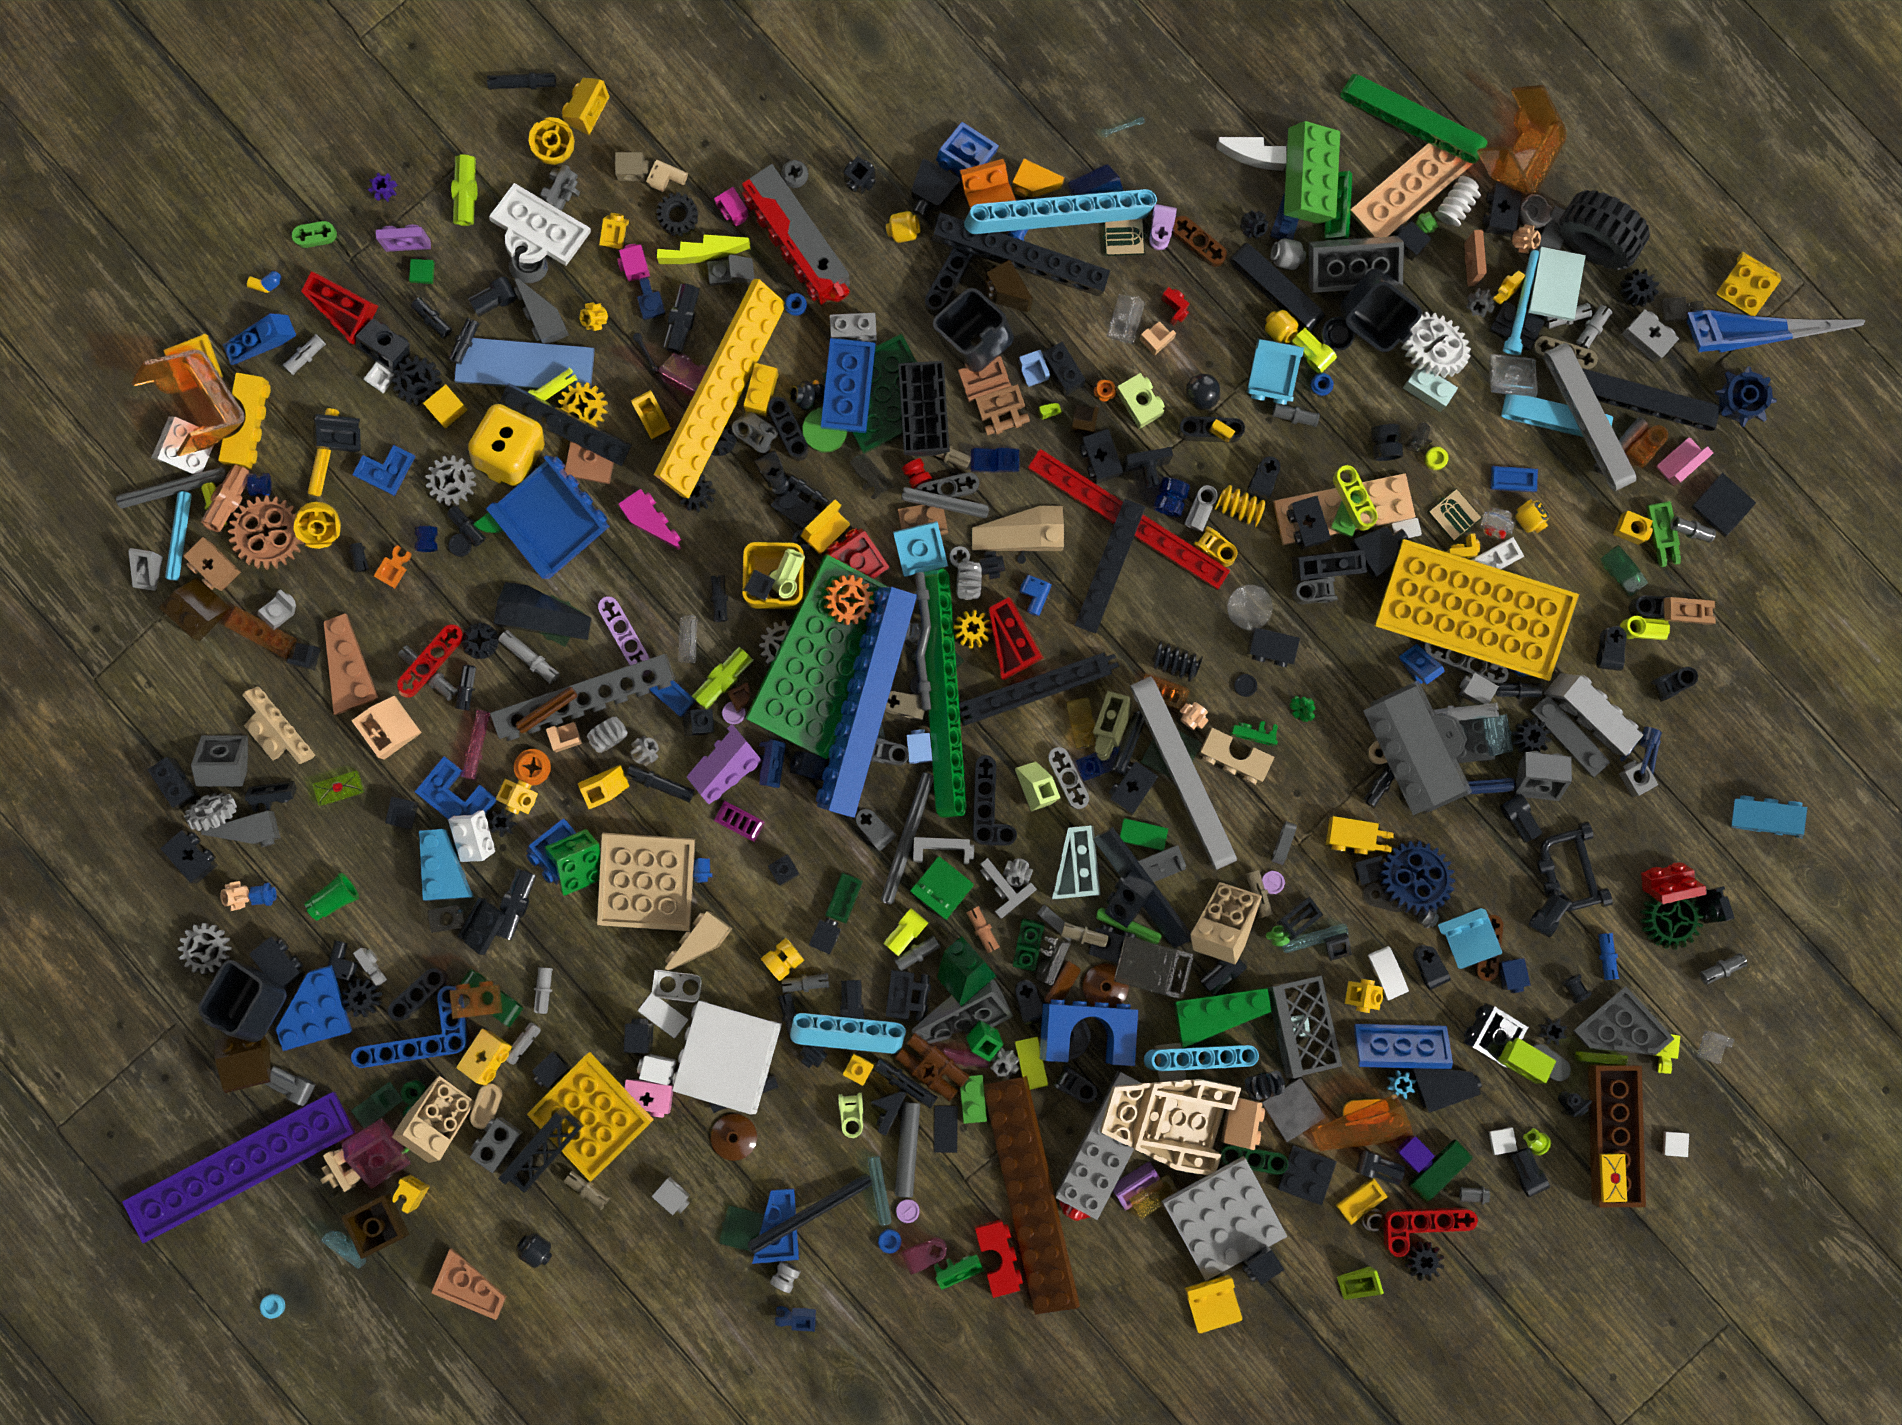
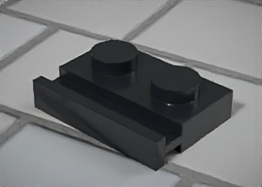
(1505, 320)
(336, 433)
(1715, 906)
(481, 926)

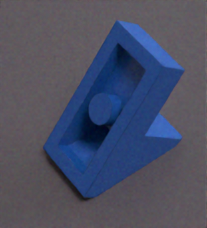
(1421, 664)

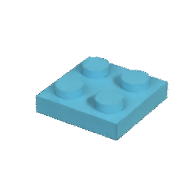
(920, 548)

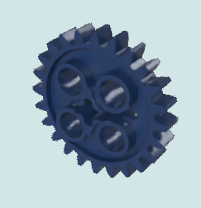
(1427, 862)

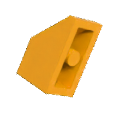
(1035, 180)

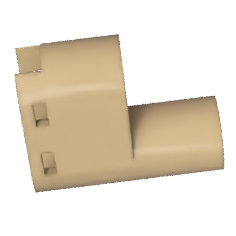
(662, 173)

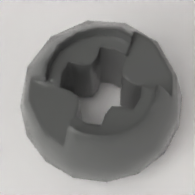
(799, 168)

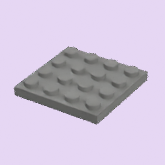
(1224, 1218)

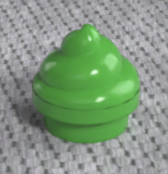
(1426, 222)

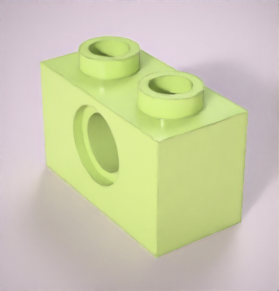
(1140, 413)

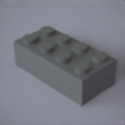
(1343, 263)

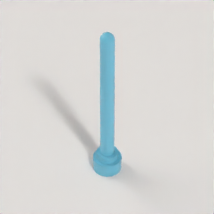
(1514, 345)

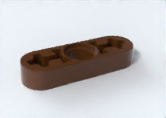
(1181, 235)
(1495, 964)

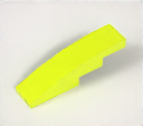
(712, 248)

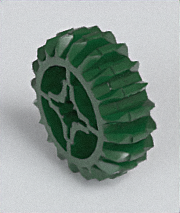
(1668, 926)

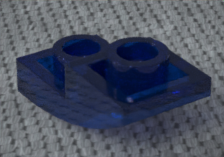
(1092, 767)

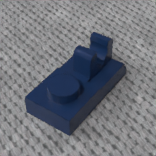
(1284, 225)
(772, 763)

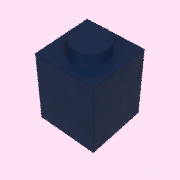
(1514, 975)

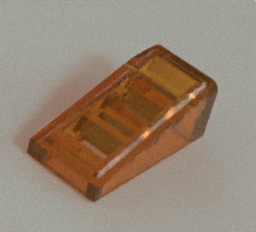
(1183, 695)

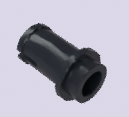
(358, 557)

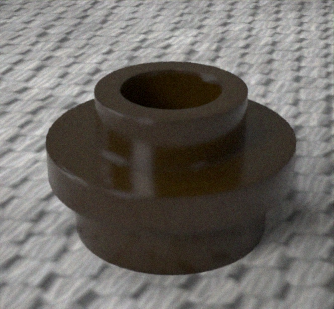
(1377, 1223)

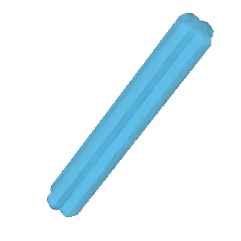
(178, 536)

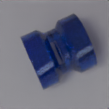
(426, 539)

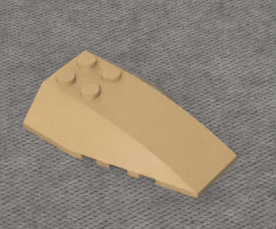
(1171, 1120)

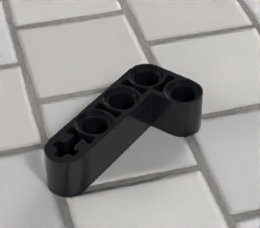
(989, 801)

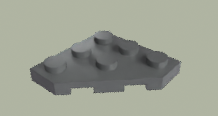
(1624, 1026)

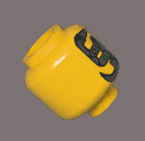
(1532, 516)

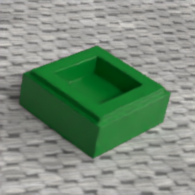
(421, 271)

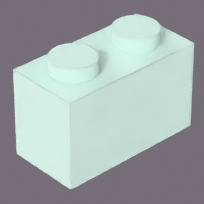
(1430, 389)

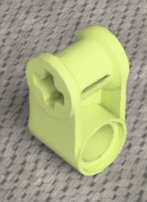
(851, 1112)

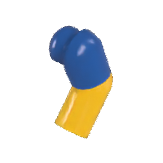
(266, 284)

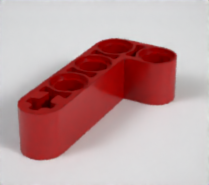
(1429, 1225)

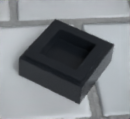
(1338, 946)

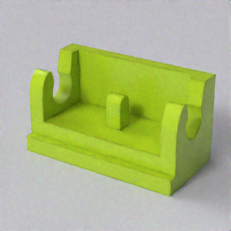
(1527, 1061)

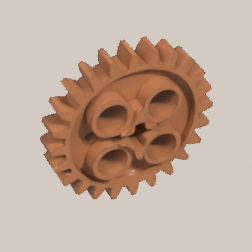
(262, 512)

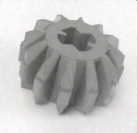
(969, 580)
(607, 734)

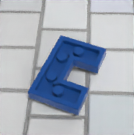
(437, 793)

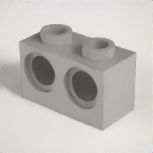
(854, 327)

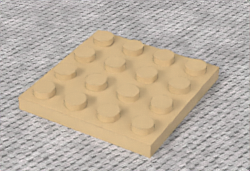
(646, 881)

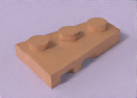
(467, 1287)

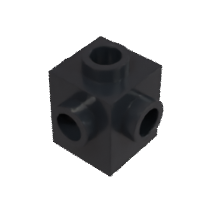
(856, 169)

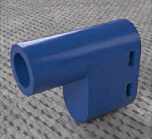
(1038, 591)

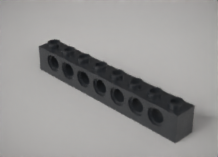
(1022, 254)

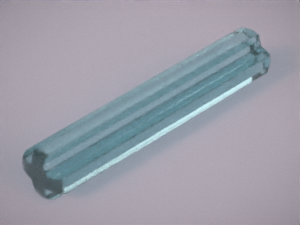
(1314, 938)
(879, 1190)

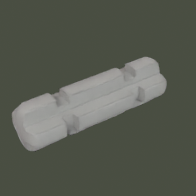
(523, 1042)

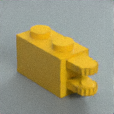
(1356, 835)

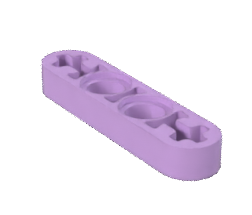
(627, 635)

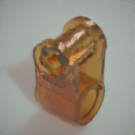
(1645, 448)

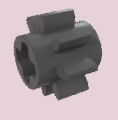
(1480, 302)

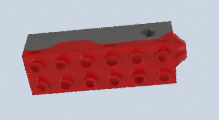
(796, 236)

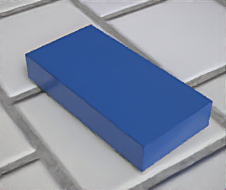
(1514, 479)
(674, 697)

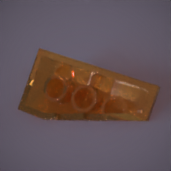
(1371, 1125)

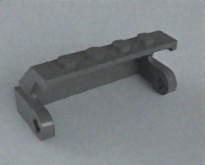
(1420, 748)

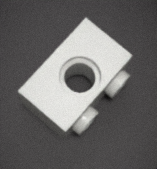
(656, 1069)

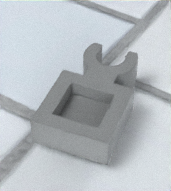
(368, 962)

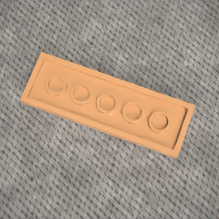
(1407, 190)
(1389, 496)

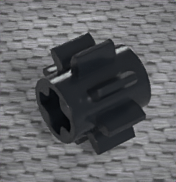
(1254, 224)
(992, 565)
(496, 822)
(1557, 1035)
(813, 1055)

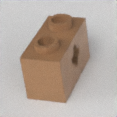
(223, 569)

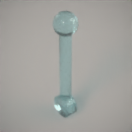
(1105, 133)

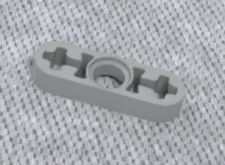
(1055, 765)

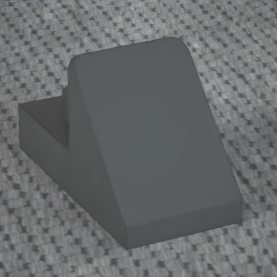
(731, 271)

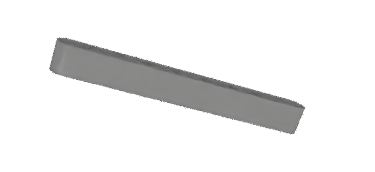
(1185, 775)

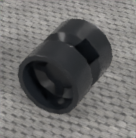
(1387, 443)

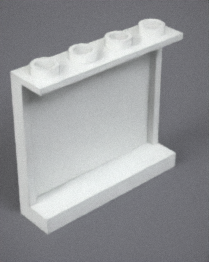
(726, 1057)

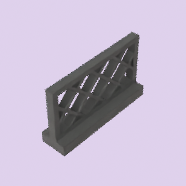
(1286, 1035)

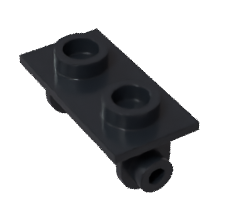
(1573, 1104)

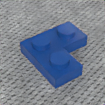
(386, 476)

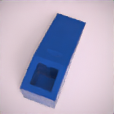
(259, 338)

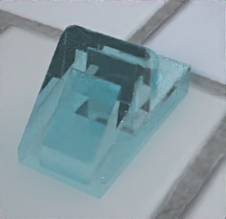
(348, 1251)

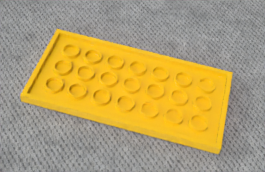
(1476, 610)

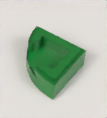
(488, 524)

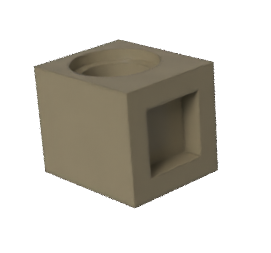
(631, 166)

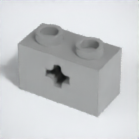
(1655, 346)

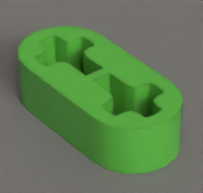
(315, 239)

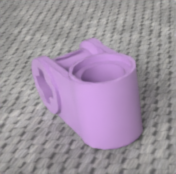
(1162, 224)

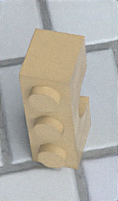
(1216, 750)

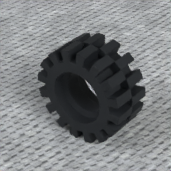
(677, 227)

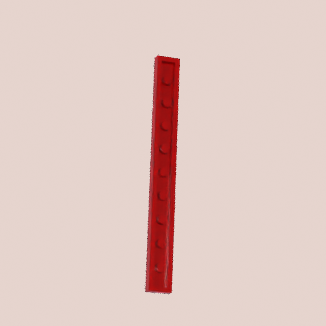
(1147, 532)

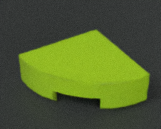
(1049, 410)

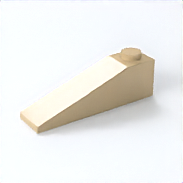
(1028, 530)

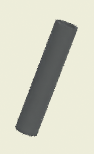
(907, 1149)

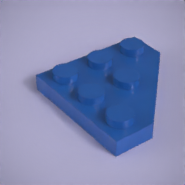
(314, 1011)

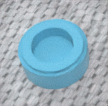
(272, 1306)

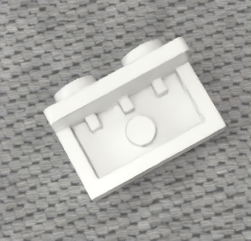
(472, 836)

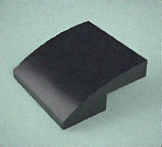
(1723, 504)

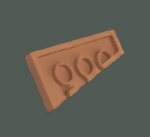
(347, 669)

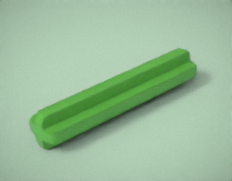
(1134, 928)

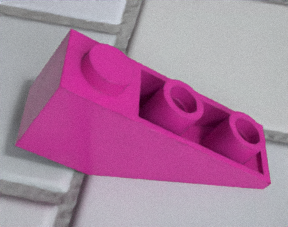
(643, 516)

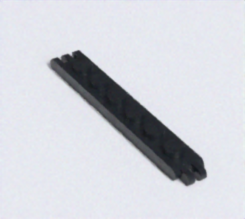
(1037, 688)

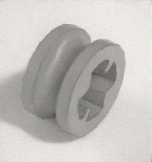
(954, 553)

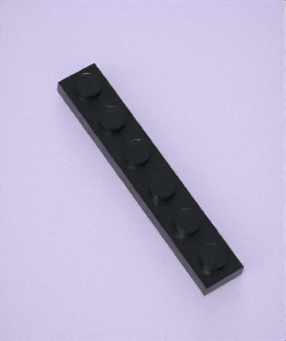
(566, 425)
(1110, 566)

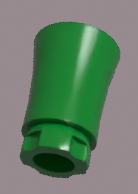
(332, 897)

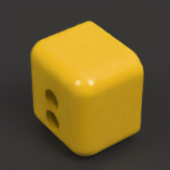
(520, 450)
(766, 558)

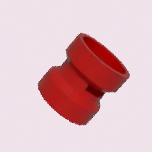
(916, 473)

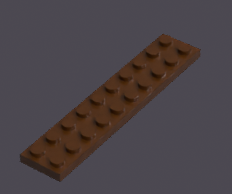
(1031, 1195)

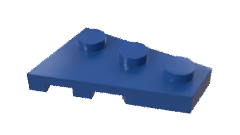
(779, 1208)

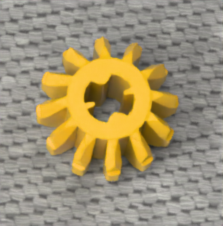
(969, 636)

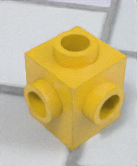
(517, 796)
(1364, 995)

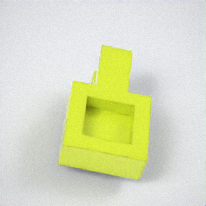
(1666, 1054)

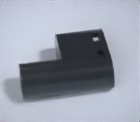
(341, 965)

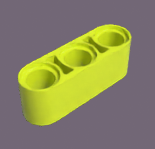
(1355, 486)

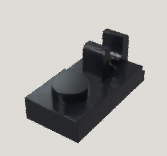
(270, 793)

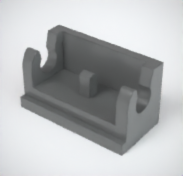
(1163, 863)

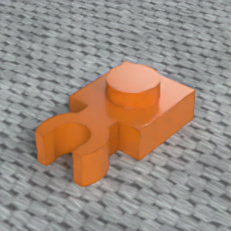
(391, 570)

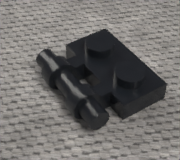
(796, 509)
(900, 995)

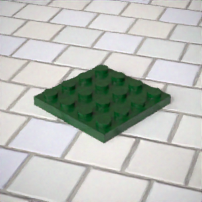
(884, 411)

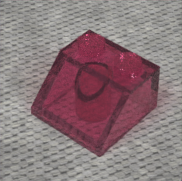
(682, 373)
(375, 1153)

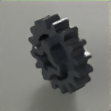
(420, 371)

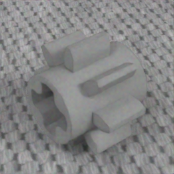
(644, 750)
(1017, 872)
(1005, 1063)

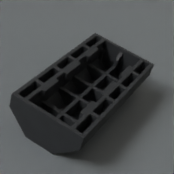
(924, 408)

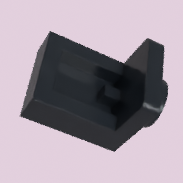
(808, 765)

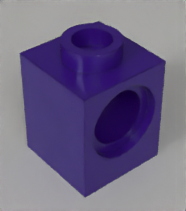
(1415, 1154)

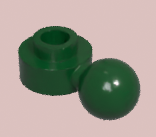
(409, 1096)

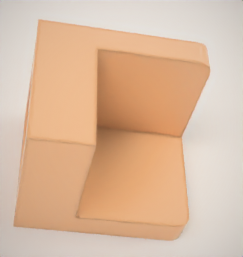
(1157, 338)
(564, 737)

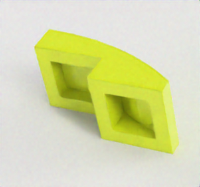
(1030, 1064)

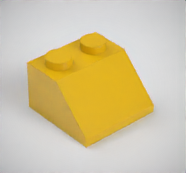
(586, 104)

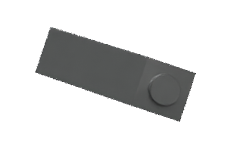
(253, 829)

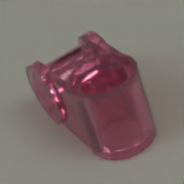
(920, 1256)

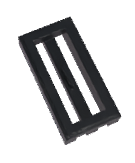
(1288, 927)

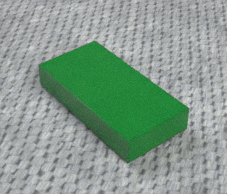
(1143, 834)

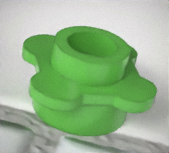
(1277, 936)

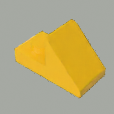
(651, 414)

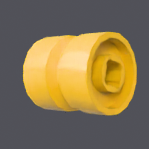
(776, 965)

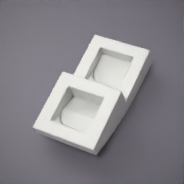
(1388, 973)

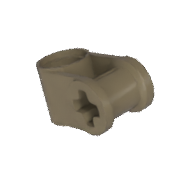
(908, 706)

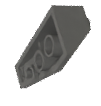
(950, 1018)

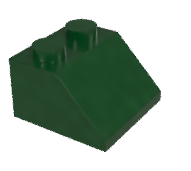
(963, 971)

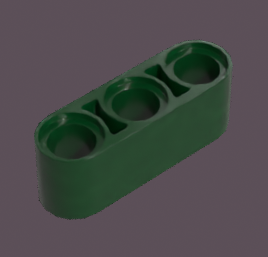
(510, 1007)
(1264, 1162)
(1441, 1172)

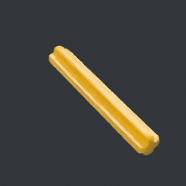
(320, 465)

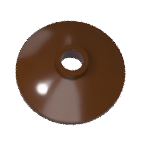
(1093, 986)
(742, 1128)

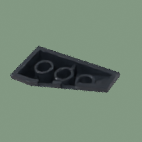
(533, 611)

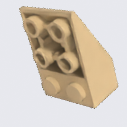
(1225, 923)
(705, 937)
(434, 1120)

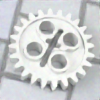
(1446, 356)

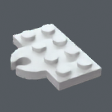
(538, 227)

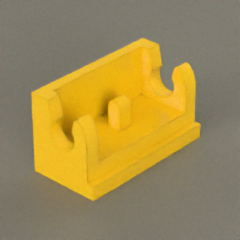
(412, 1190)

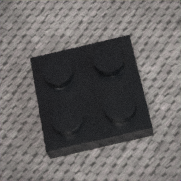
(1307, 1175)

